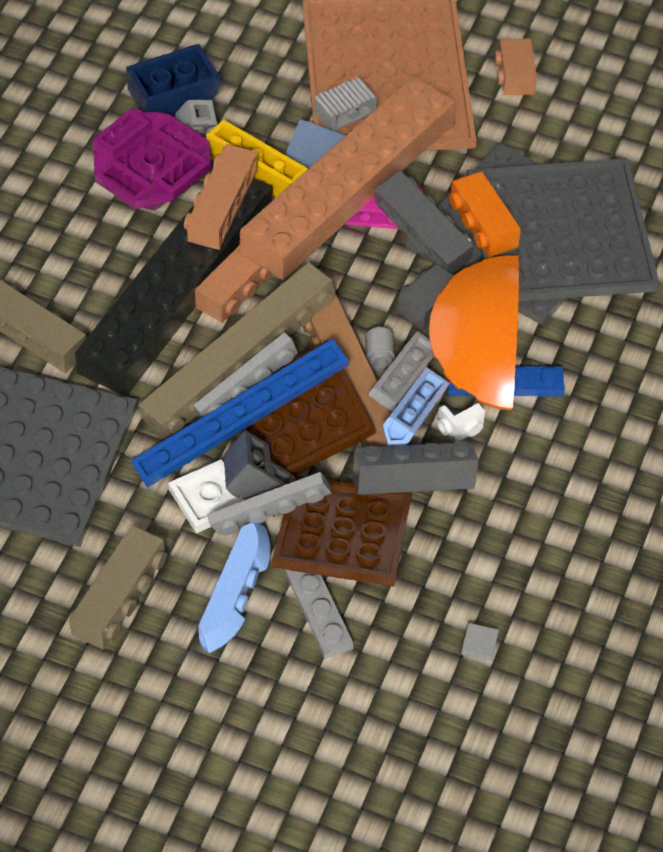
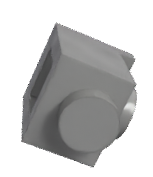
(199, 120)

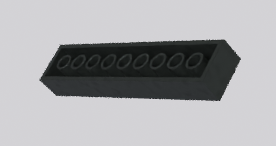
(158, 302)

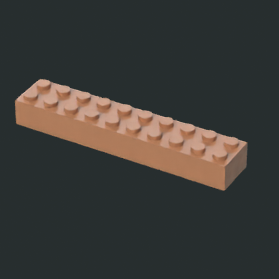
(346, 177)

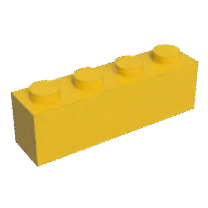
(272, 165)

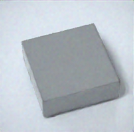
(480, 642)

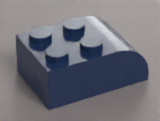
(171, 80)

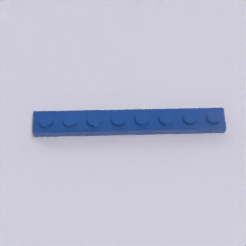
(239, 413)

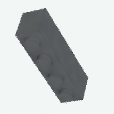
(423, 222)
(415, 468)

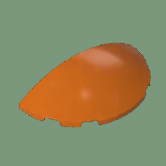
(477, 328)

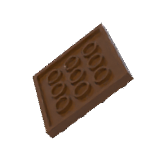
(314, 424)
(345, 535)

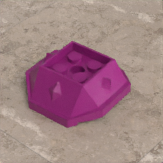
(149, 158)

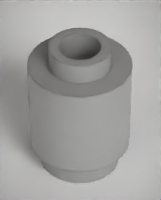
(379, 348)

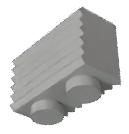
(345, 104)

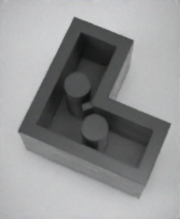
(250, 468)

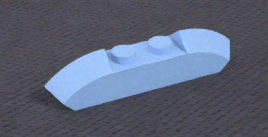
(414, 408)
(229, 597)

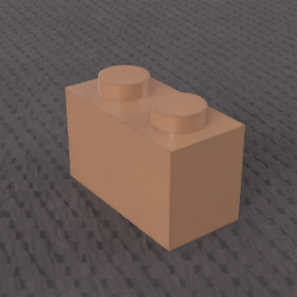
(516, 67)

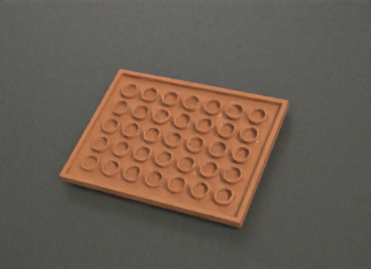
(385, 48)

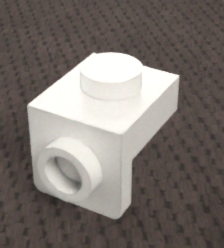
(461, 425)

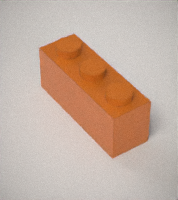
(484, 214)

